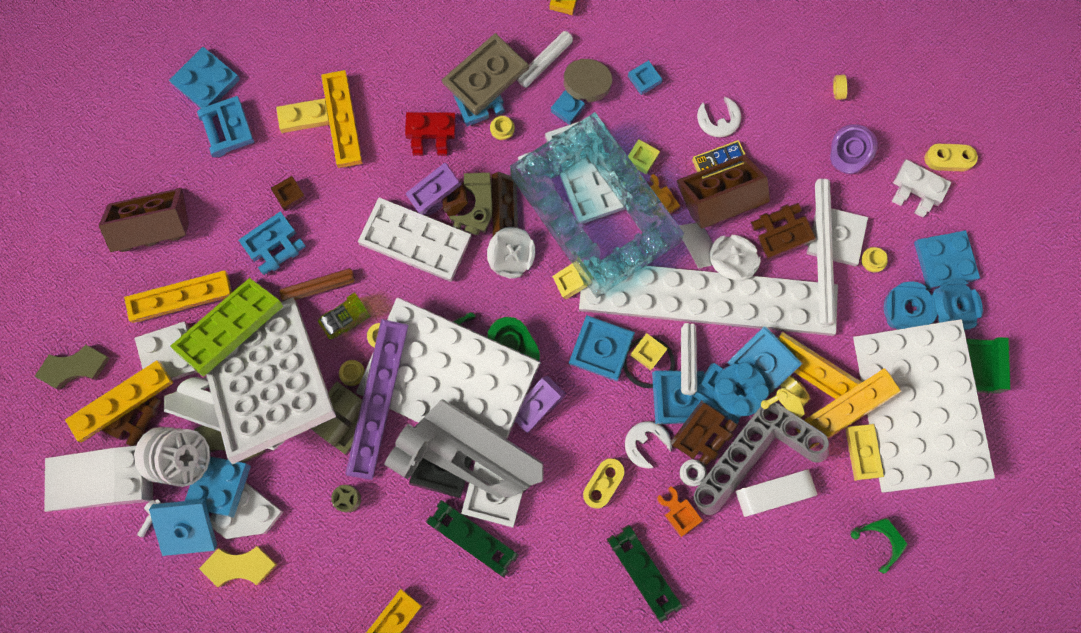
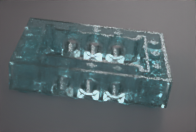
(593, 140)

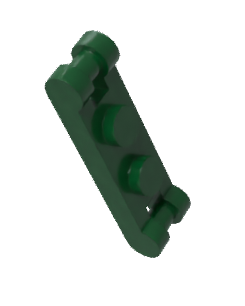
(472, 538)
(644, 573)

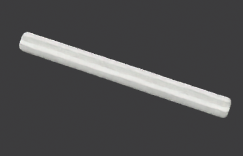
(824, 252)

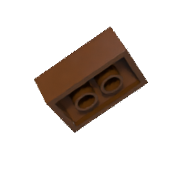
(724, 193)
(144, 220)

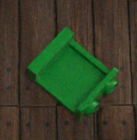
(990, 364)

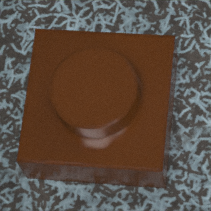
(288, 193)

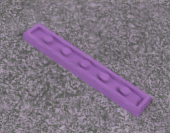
(376, 399)

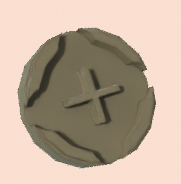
(587, 80)

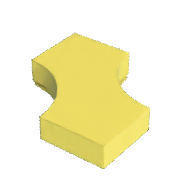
(223, 566)

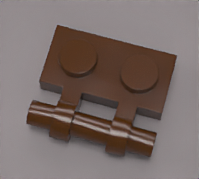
(786, 237)
(124, 424)
(699, 428)

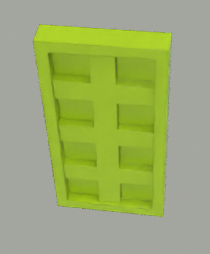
(226, 326)

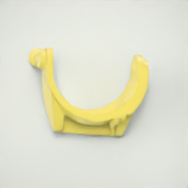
(791, 395)

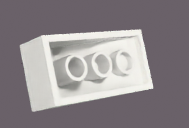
(94, 480)

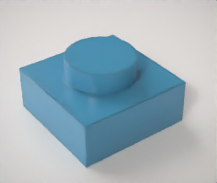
(644, 77)
(567, 107)

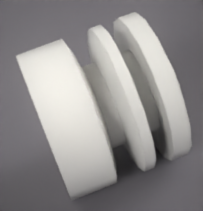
(172, 456)

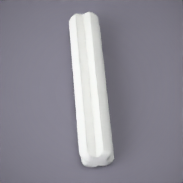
(545, 58)
(688, 359)

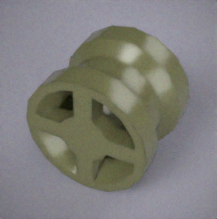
(343, 495)

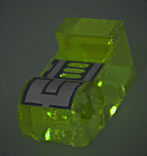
(343, 317)

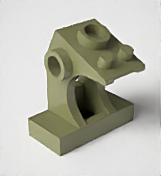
(481, 187)

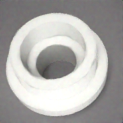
(701, 472)

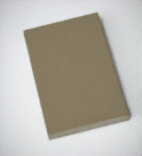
(485, 74)

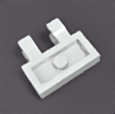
(921, 183)

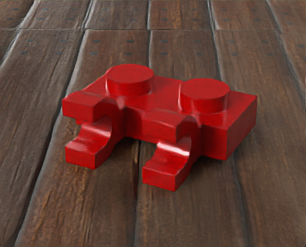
(430, 126)

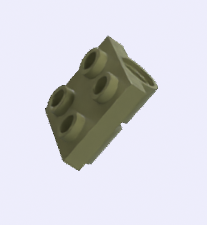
(341, 429)

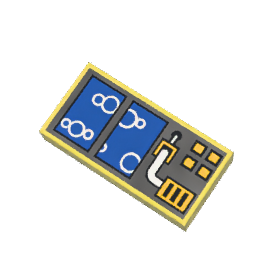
(717, 157)

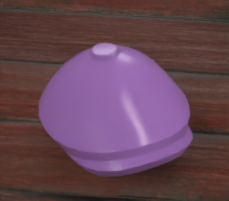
(853, 148)

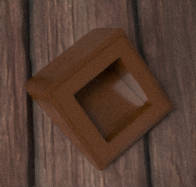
(455, 201)

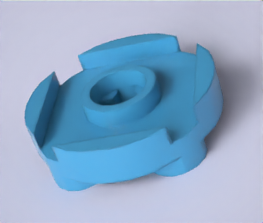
(958, 292)
(898, 298)
(725, 389)

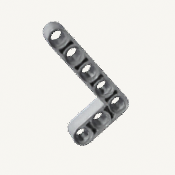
(754, 450)

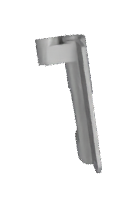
(449, 436)

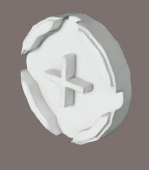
(511, 252)
(734, 257)

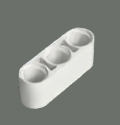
(776, 493)

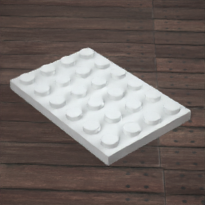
(456, 366)
(269, 387)
(935, 424)

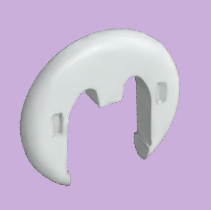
(723, 128)
(637, 433)

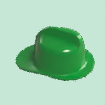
(514, 335)

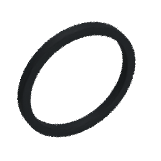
(634, 380)

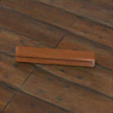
(317, 285)

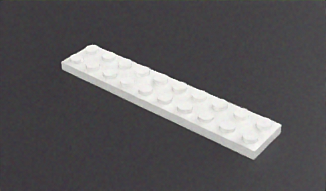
(714, 300)

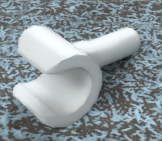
(148, 522)

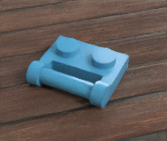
(233, 124)

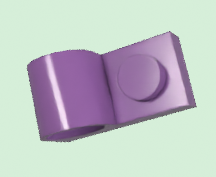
(429, 192)
(538, 403)

